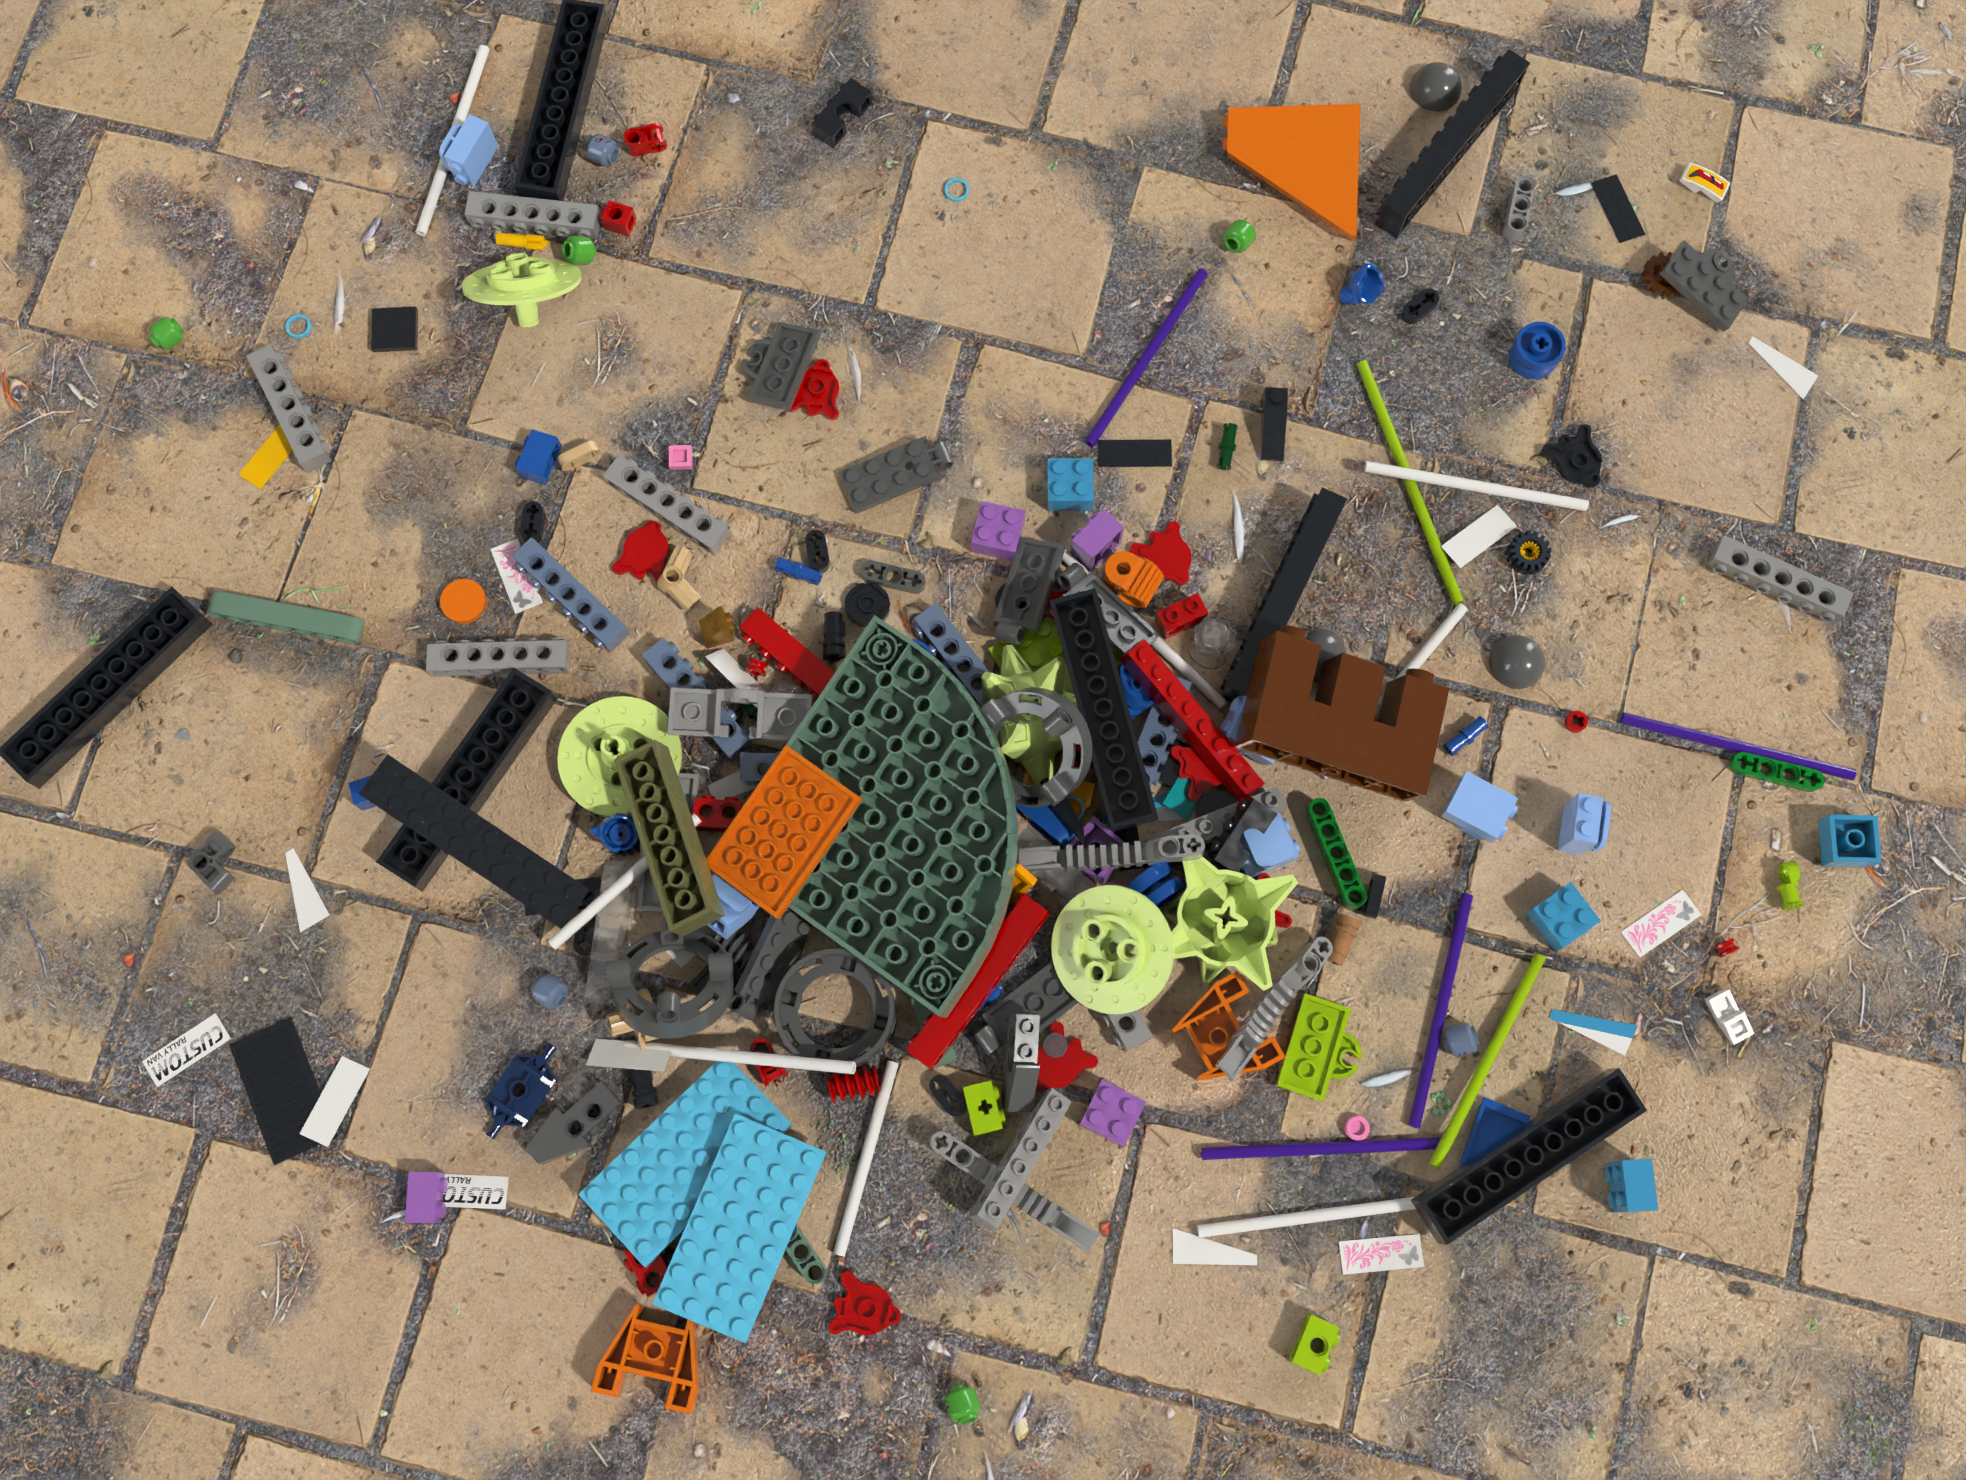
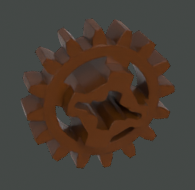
(1655, 280)

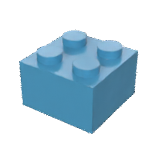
(1070, 484)
(1849, 841)
(1563, 917)
(1631, 1185)

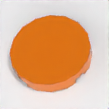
(463, 601)

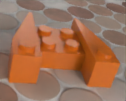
(1213, 1023)
(654, 1353)

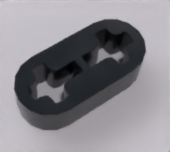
(1423, 309)
(537, 523)
(822, 550)
(1374, 896)
(579, 937)
(952, 1091)

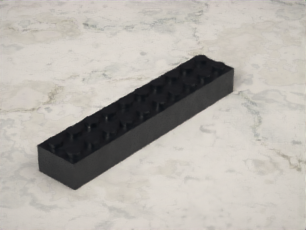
(562, 100)
(1451, 143)
(1285, 586)
(104, 688)
(1105, 710)
(474, 769)
(474, 841)
(1528, 1156)

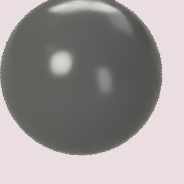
(1436, 86)
(1330, 646)
(1517, 662)

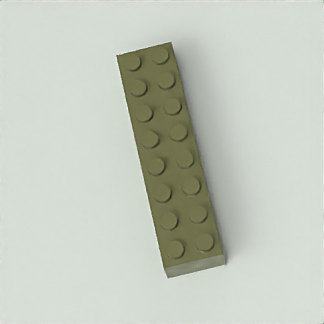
(669, 838)

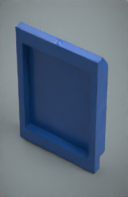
(1490, 1126)

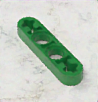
(1776, 773)

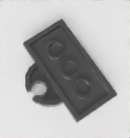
(1706, 283)
(780, 365)

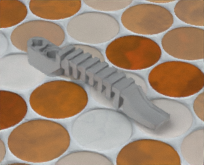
(1115, 856)
(1254, 1027)
(1028, 1200)

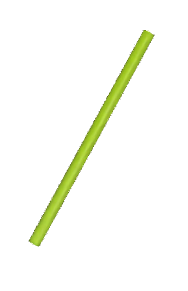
(1486, 1061)

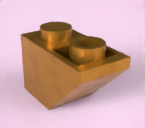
(717, 628)

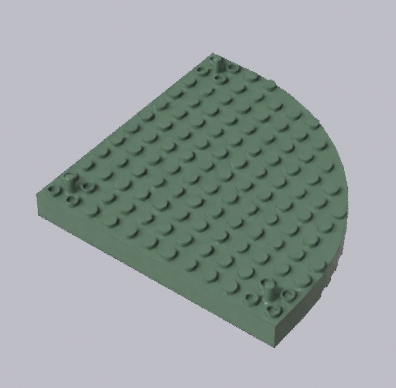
(934, 842)

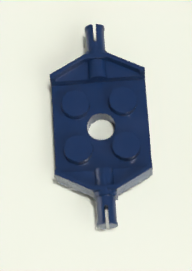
(538, 1079)

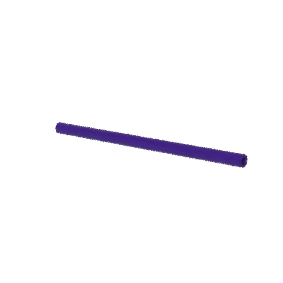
(1145, 358)
(1735, 745)
(1440, 1011)
(1319, 1148)

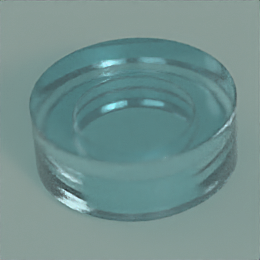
(1055, 1045)

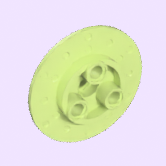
(522, 283)
(617, 724)
(1126, 926)

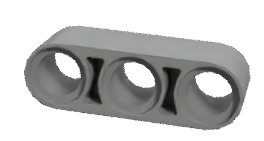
(1522, 200)

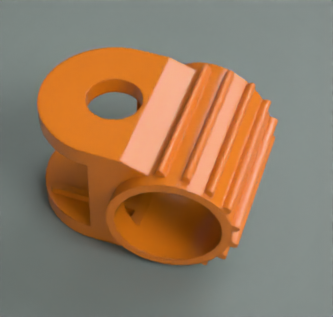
(1140, 580)

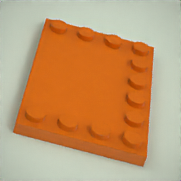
(782, 831)

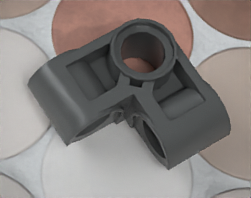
(216, 850)

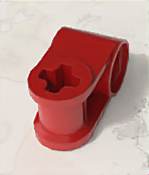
(645, 139)
(764, 1070)

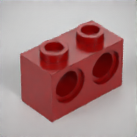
(1181, 616)
(716, 821)
(659, 1265)

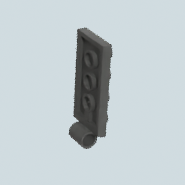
(886, 475)
(1028, 582)
(1122, 623)
(772, 955)
(1039, 994)

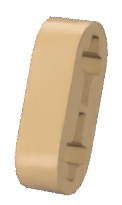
(578, 455)

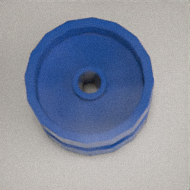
(1537, 350)
(1135, 695)
(1152, 884)

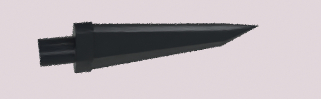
(1068, 816)

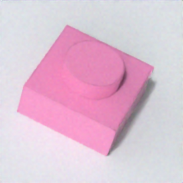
(680, 457)

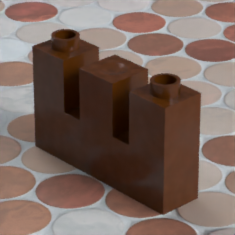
(1338, 729)

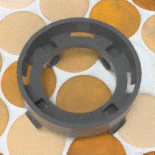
(1061, 720)
(842, 962)
(669, 1016)

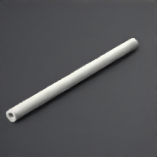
(603, 899)
(865, 1158)

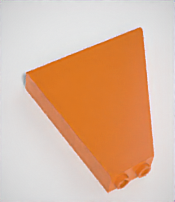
(1303, 154)

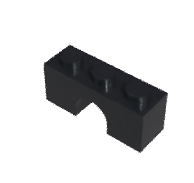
(851, 99)
(1249, 815)

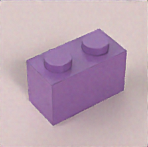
(425, 1197)

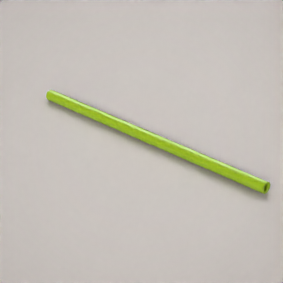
(1411, 486)

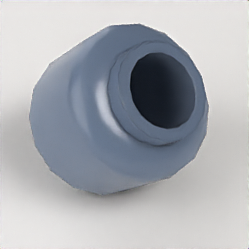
(602, 150)
(549, 991)
(1461, 1040)

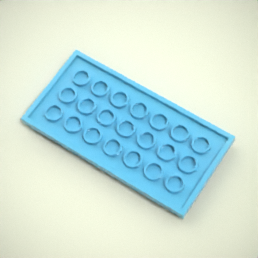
(658, 1178)
(739, 1228)

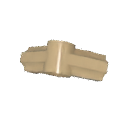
(680, 589)

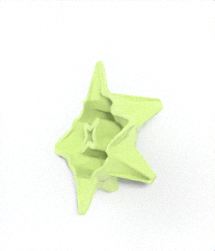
(1023, 736)
(1248, 916)

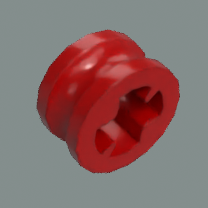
(756, 667)
(1576, 714)
(1726, 947)

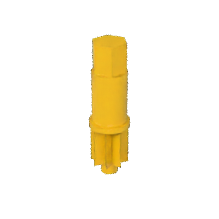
(521, 240)

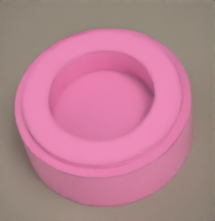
(1356, 1128)

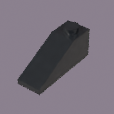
(1273, 423)

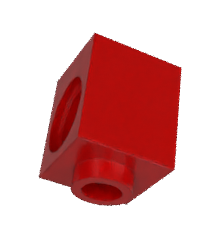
(621, 225)

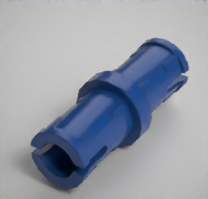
(799, 571)
(1466, 735)

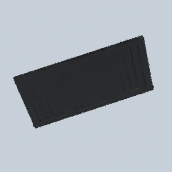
(279, 1087)

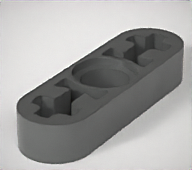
(910, 575)

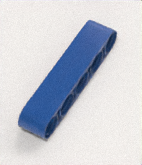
(1047, 823)

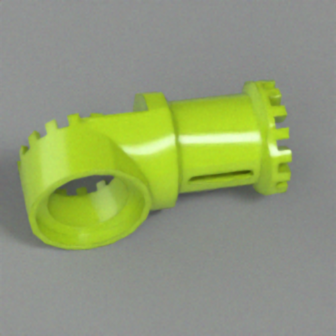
(1788, 890)

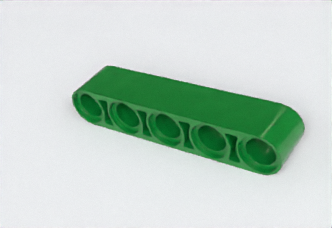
(1333, 865)

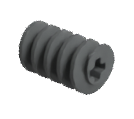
(740, 950)

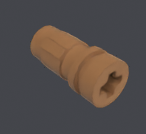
(1342, 938)

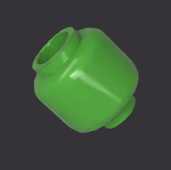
(1239, 236)
(579, 250)
(166, 333)
(962, 1404)

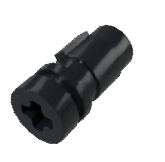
(834, 632)
(643, 1089)

